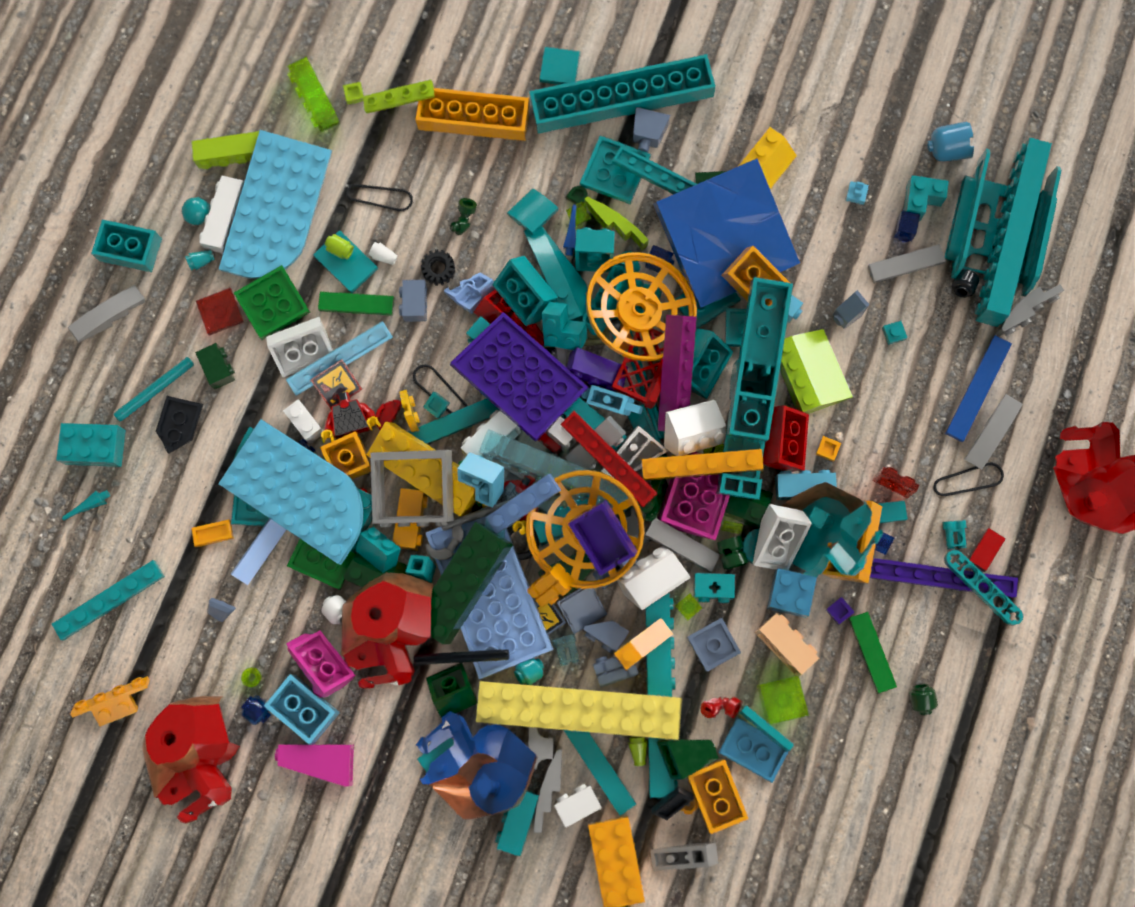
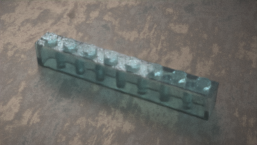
(539, 463)

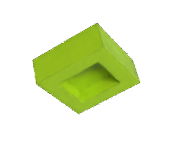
(353, 93)

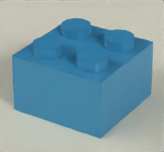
(791, 593)

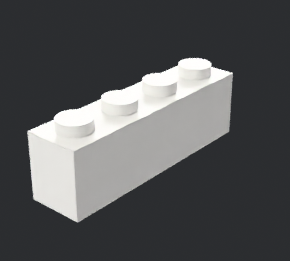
(221, 214)

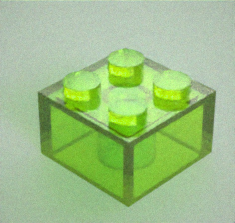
(782, 700)

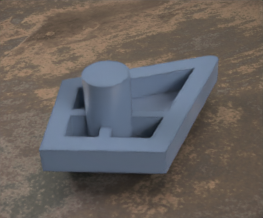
(219, 609)

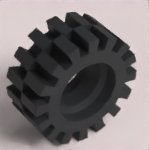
(438, 257)

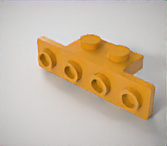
(112, 704)

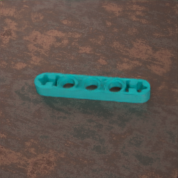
(992, 592)

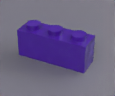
(594, 369)

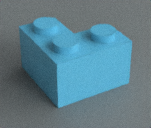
(484, 476)

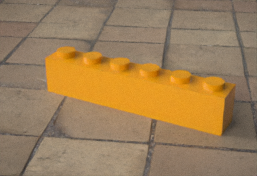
(702, 464)

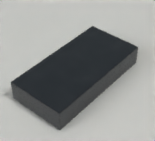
(672, 803)

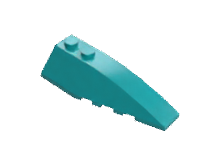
(559, 273)

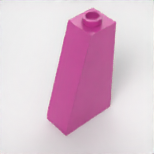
(324, 762)

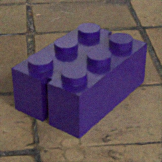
(602, 537)

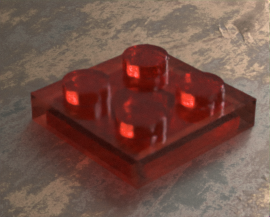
(891, 480)

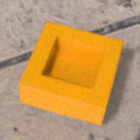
(828, 448)

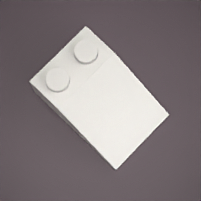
(780, 537)

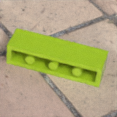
(224, 150)

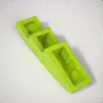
(611, 219)

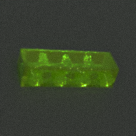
(313, 94)

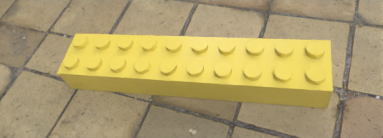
(579, 710)

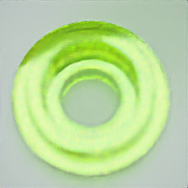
(245, 677)

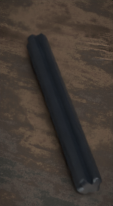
(461, 657)

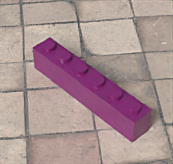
(677, 365)

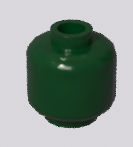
(923, 699)

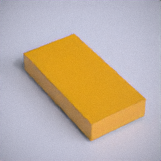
(212, 533)

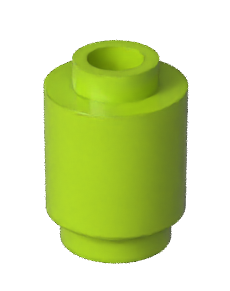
(339, 246)

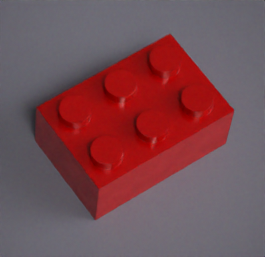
(787, 440)

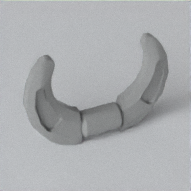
(446, 553)

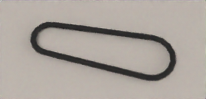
(382, 188)
(425, 365)
(971, 489)

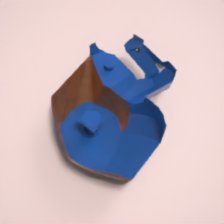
(480, 771)

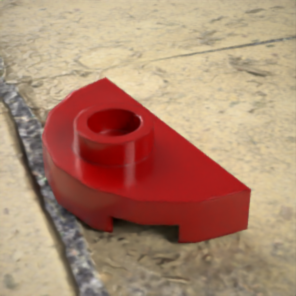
(388, 412)

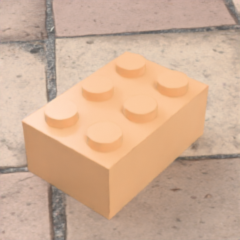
(787, 644)

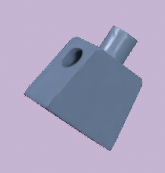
(649, 128)

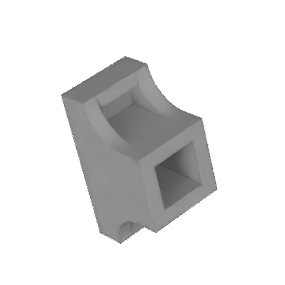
(540, 746)

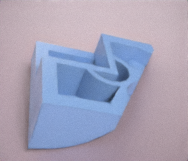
(471, 291)

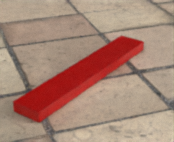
(608, 458)

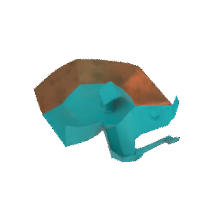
(834, 519)

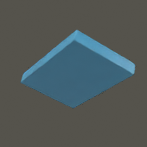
(753, 750)

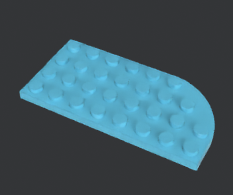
(275, 206)
(297, 491)

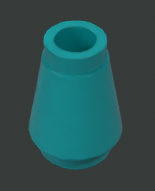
(199, 259)

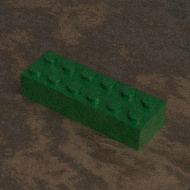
(465, 580)

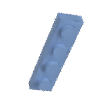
(523, 503)

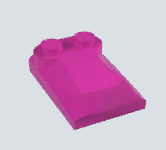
(320, 663)

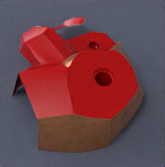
(382, 622)
(184, 753)

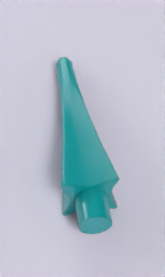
(94, 500)

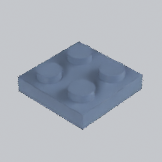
(714, 644)

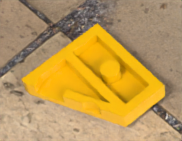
(411, 417)

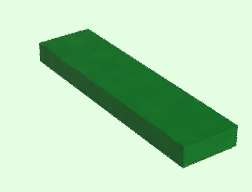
(356, 303)
(872, 652)

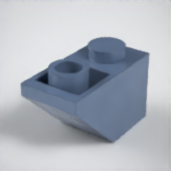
(608, 633)

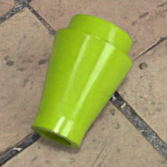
(638, 749)

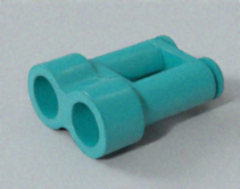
(955, 526)

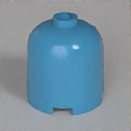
(951, 142)

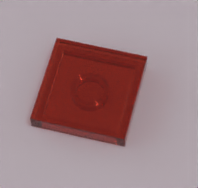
(219, 311)

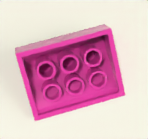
(694, 505)

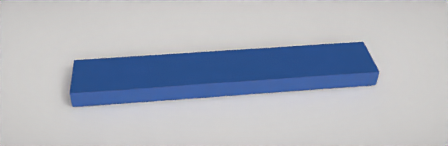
(978, 388)

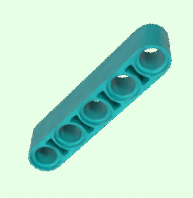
(621, 287)

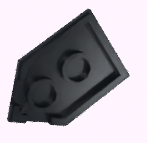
(178, 422)

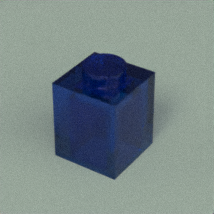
(906, 226)
(662, 253)

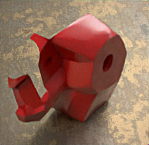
(1097, 480)

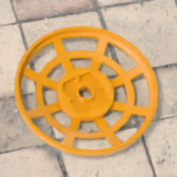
(634, 297)
(569, 536)

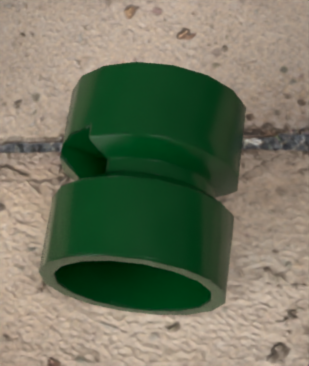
(732, 552)

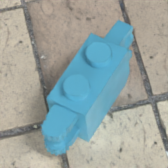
(611, 401)

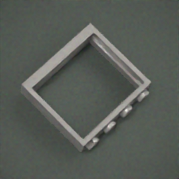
(378, 488)

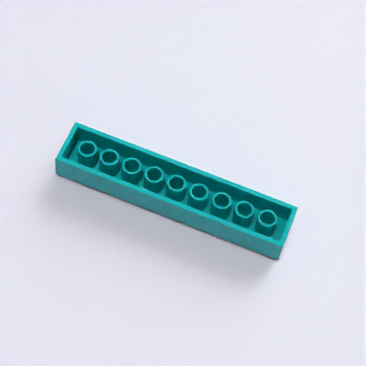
(621, 93)
(1013, 232)

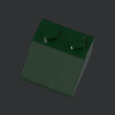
(451, 690)

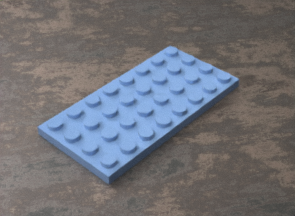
(504, 613)

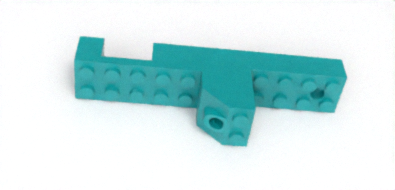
(759, 369)

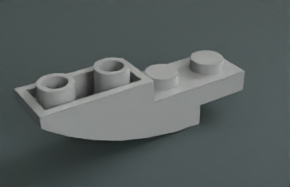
(1026, 309)

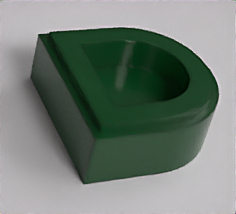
(577, 194)

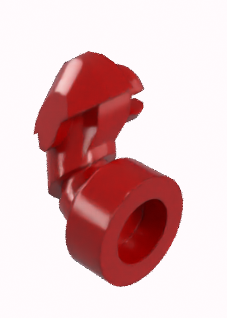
(713, 707)

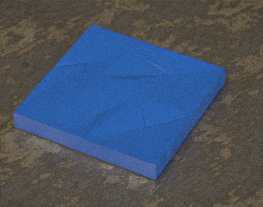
(717, 222)

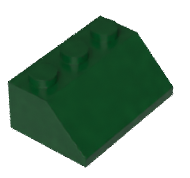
(362, 572)

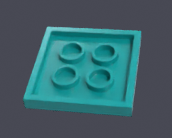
(607, 177)

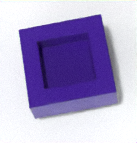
(839, 610)

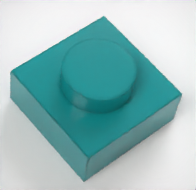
(894, 332)
(436, 404)

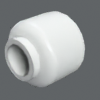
(332, 609)

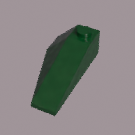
(748, 510)

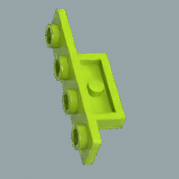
(398, 96)

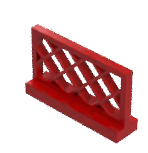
(655, 384)

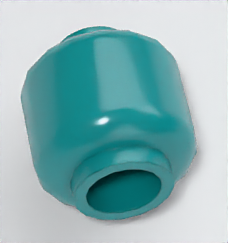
(529, 671)

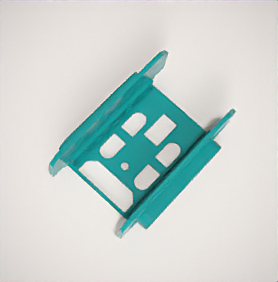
(979, 191)

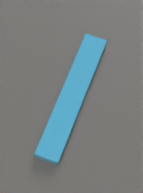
(347, 352)

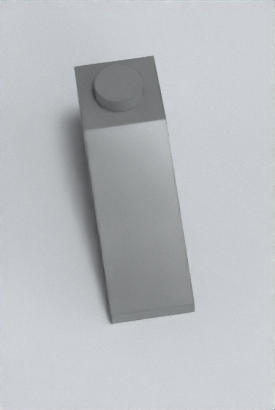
(684, 856)

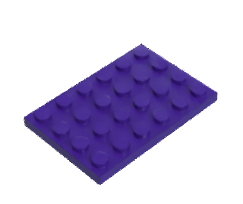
(519, 376)

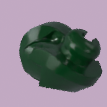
(466, 207)

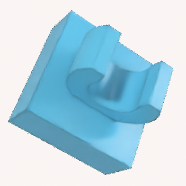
(857, 192)

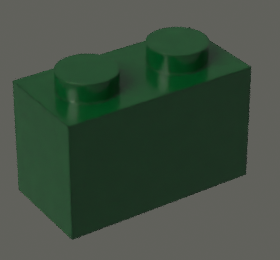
(216, 366)

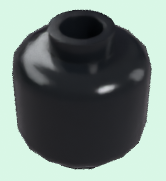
(965, 283)

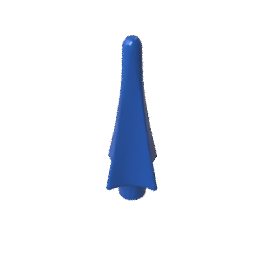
(570, 240)

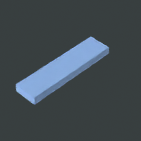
(258, 551)

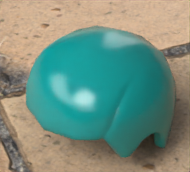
(195, 210)

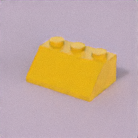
(773, 155)

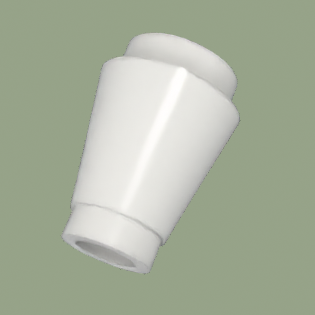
(382, 253)

